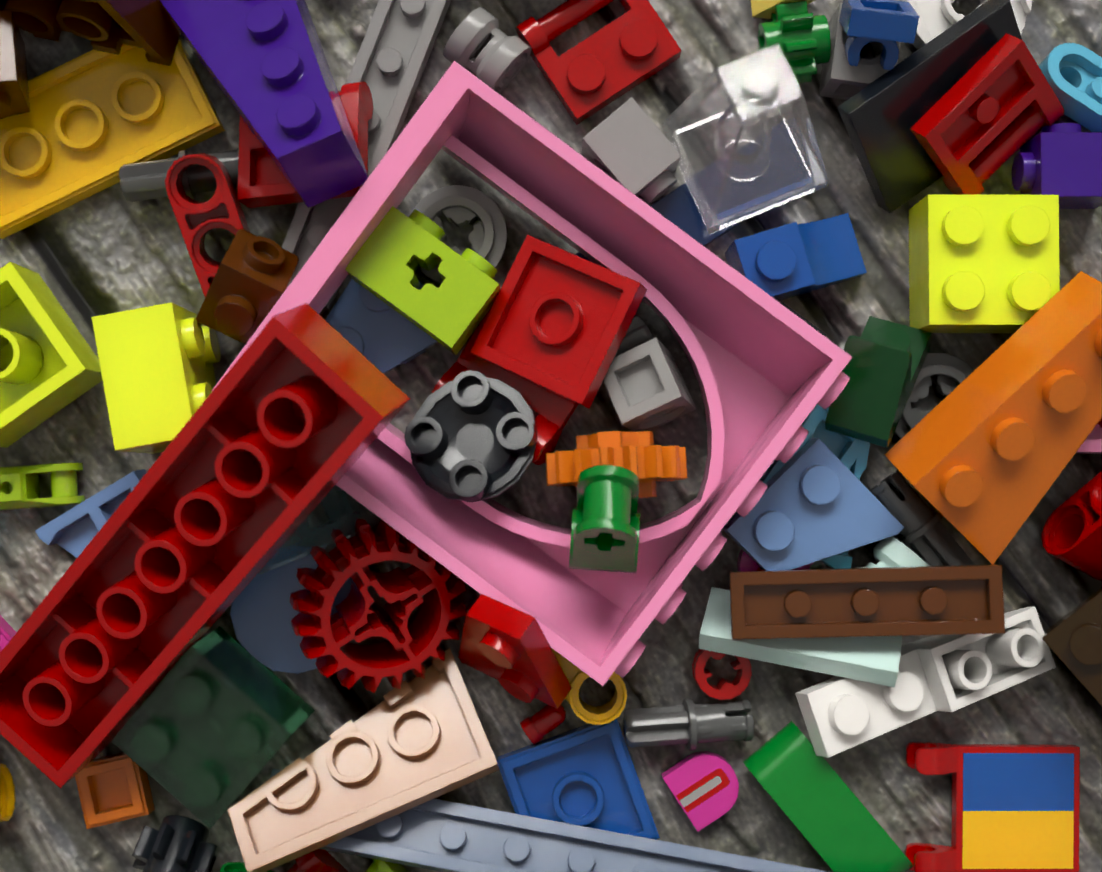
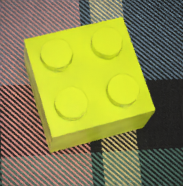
(981, 261)
(41, 355)
(154, 372)

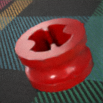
(725, 688)

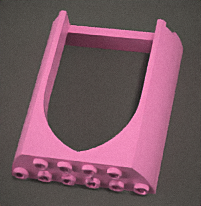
(750, 355)

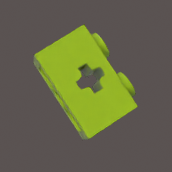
(388, 269)

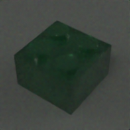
(212, 725)

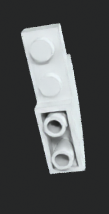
(932, 677)

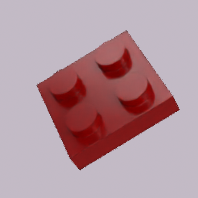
(558, 320)

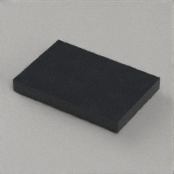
(887, 108)

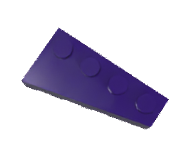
(280, 84)

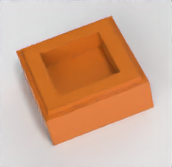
(113, 790)

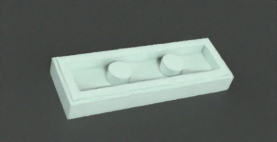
(857, 658)

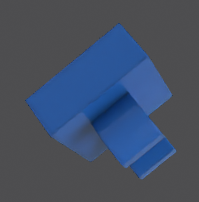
(879, 22)

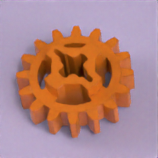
(622, 449)

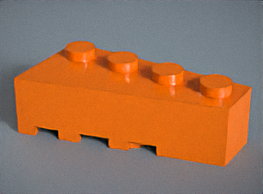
(1012, 421)

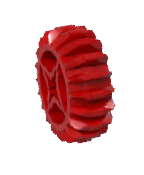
(330, 635)

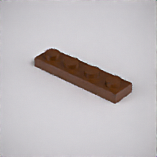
(867, 602)

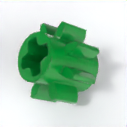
(801, 37)

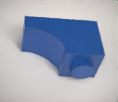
(799, 257)

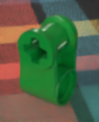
(606, 520)

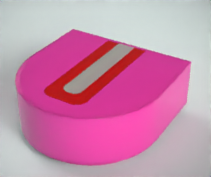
(703, 787)

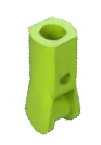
(21, 486)

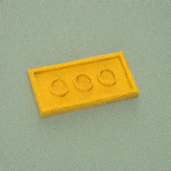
(90, 123)

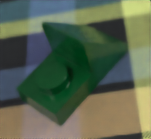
(880, 382)

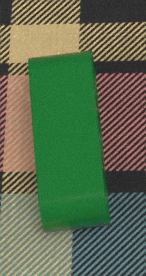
(823, 806)

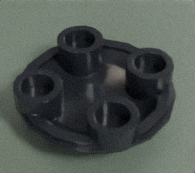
(472, 438)

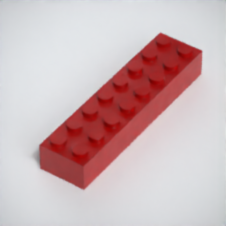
(190, 538)

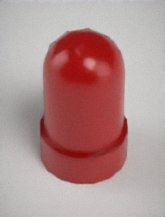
(543, 722)

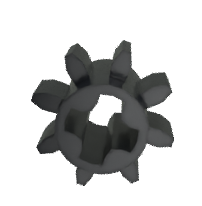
(175, 848)

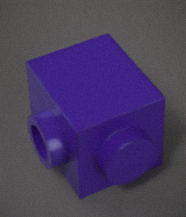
(1062, 164)

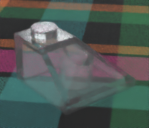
(746, 140)

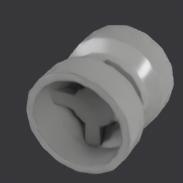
(487, 50)

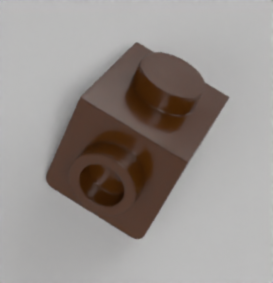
(246, 285)

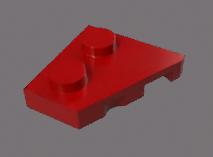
(512, 650)

